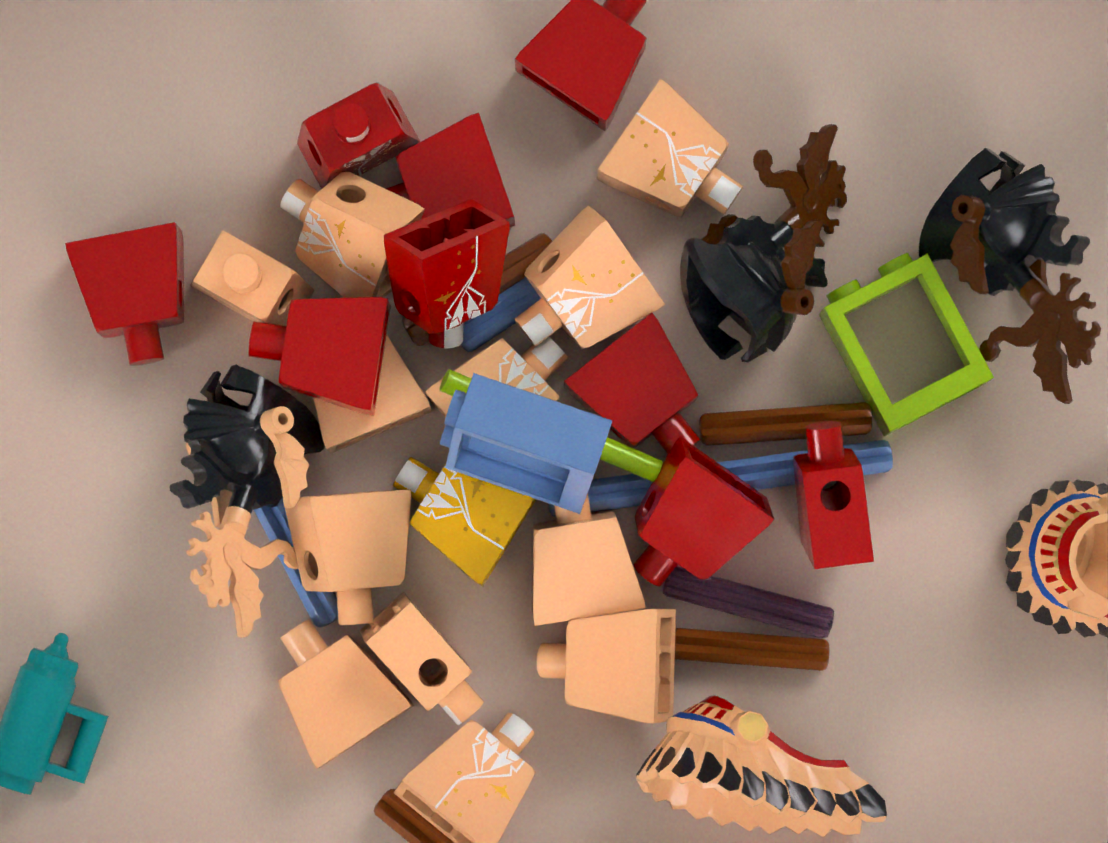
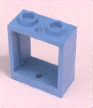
(524, 442)

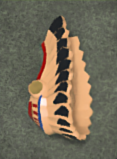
(1062, 557)
(737, 770)

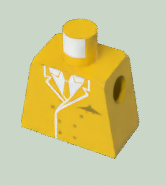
(464, 516)

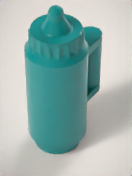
(36, 717)

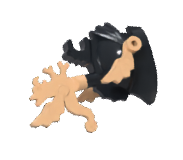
(239, 464)

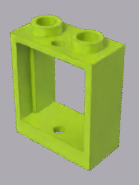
(894, 275)

